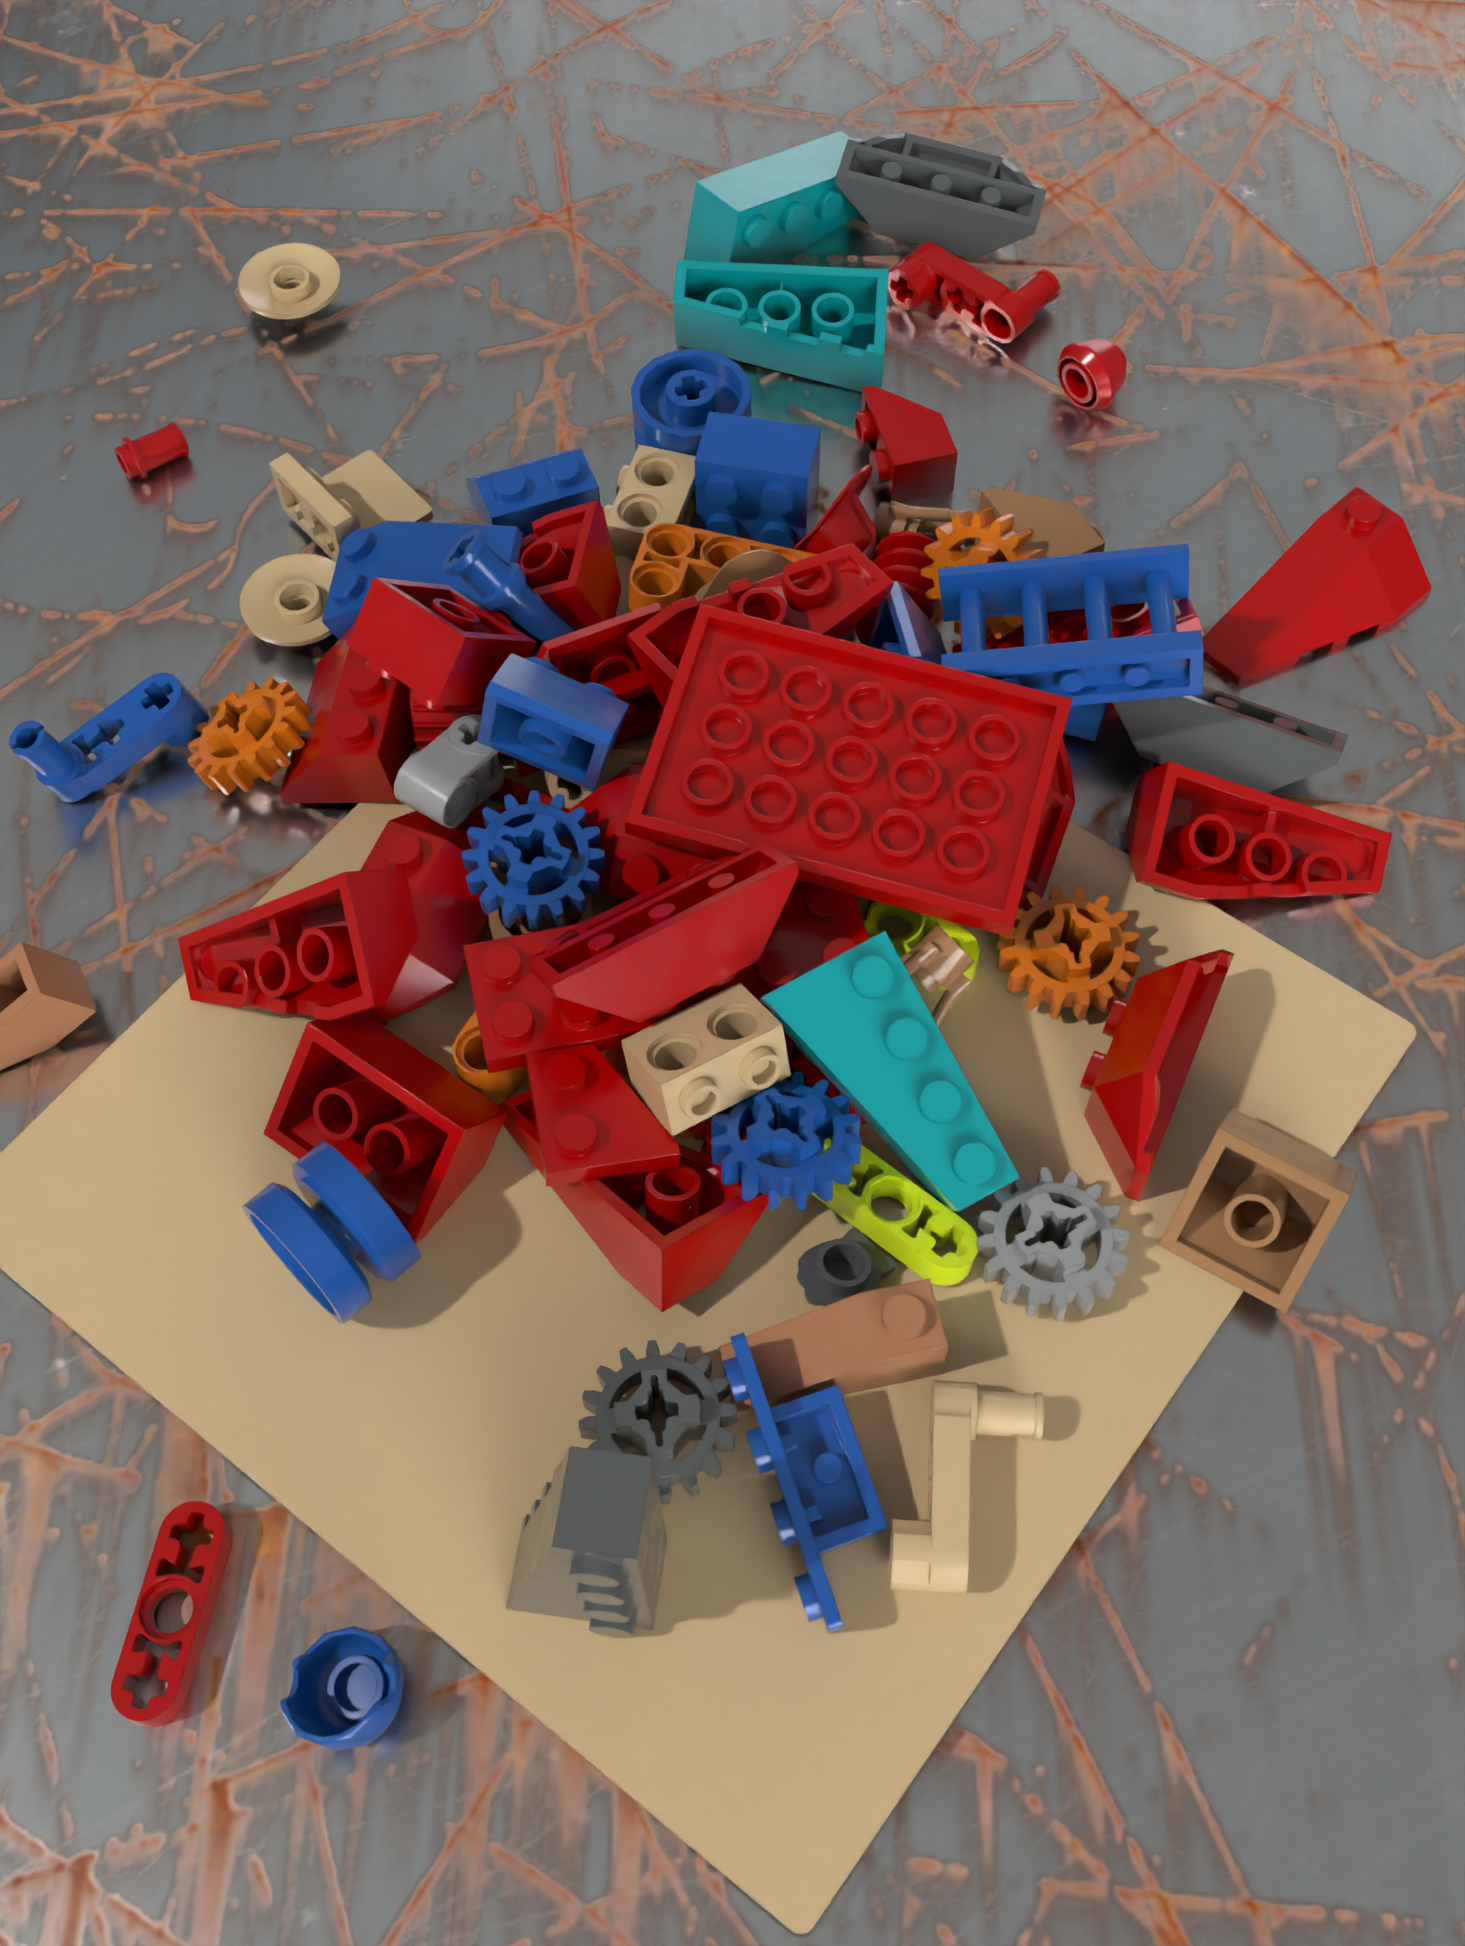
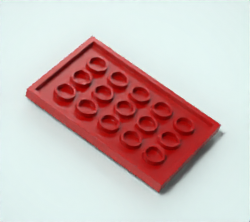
(854, 766)

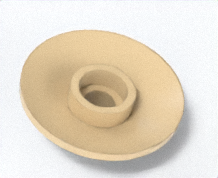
(289, 281)
(288, 599)

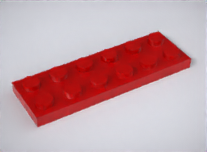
(524, 1016)

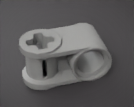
(450, 774)

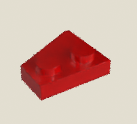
(592, 1119)

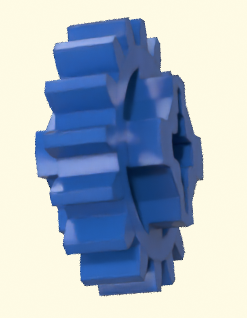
(547, 883)
(786, 1142)

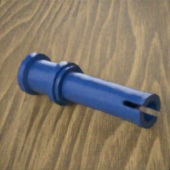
(503, 587)

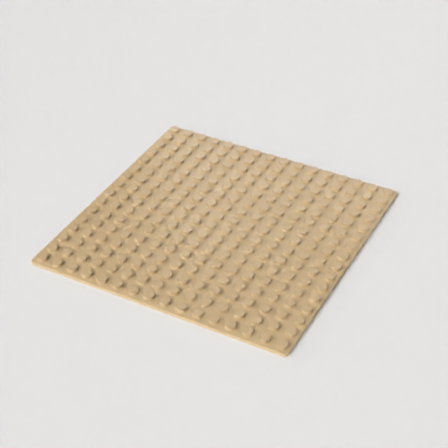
(464, 1379)

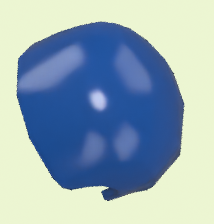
(344, 1689)

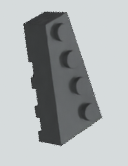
(594, 1544)

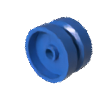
(678, 392)
(342, 1224)

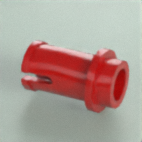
(151, 450)

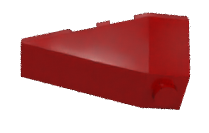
(812, 594)
(311, 951)

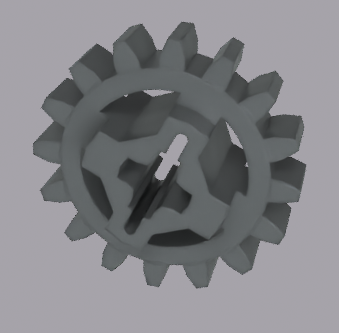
(686, 1415)

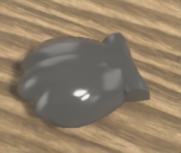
(842, 1268)

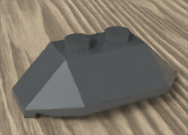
(939, 193)
(1230, 738)

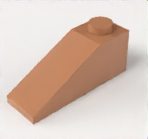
(39, 1001)
(852, 1343)

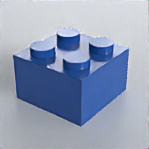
(757, 478)

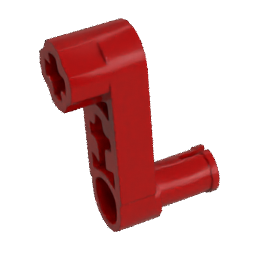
(969, 293)

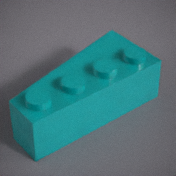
(770, 206)
(786, 318)
(885, 1052)

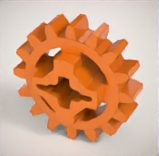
(996, 545)
(249, 736)
(1050, 967)

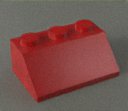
(356, 736)
(389, 1113)

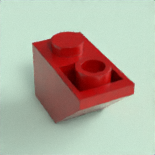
(906, 445)

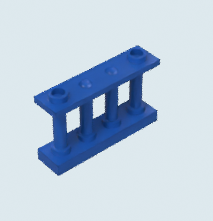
(1090, 670)

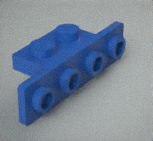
(818, 1472)

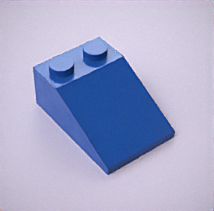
(403, 553)

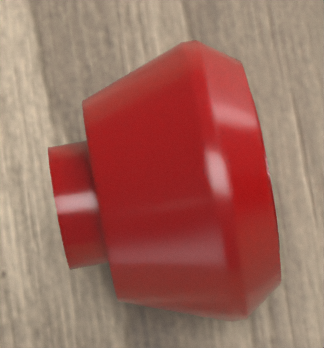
(1091, 373)

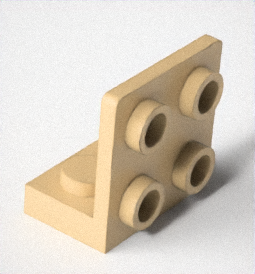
(346, 499)

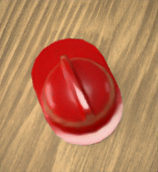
(844, 522)

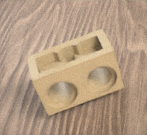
(650, 492)
(706, 1058)

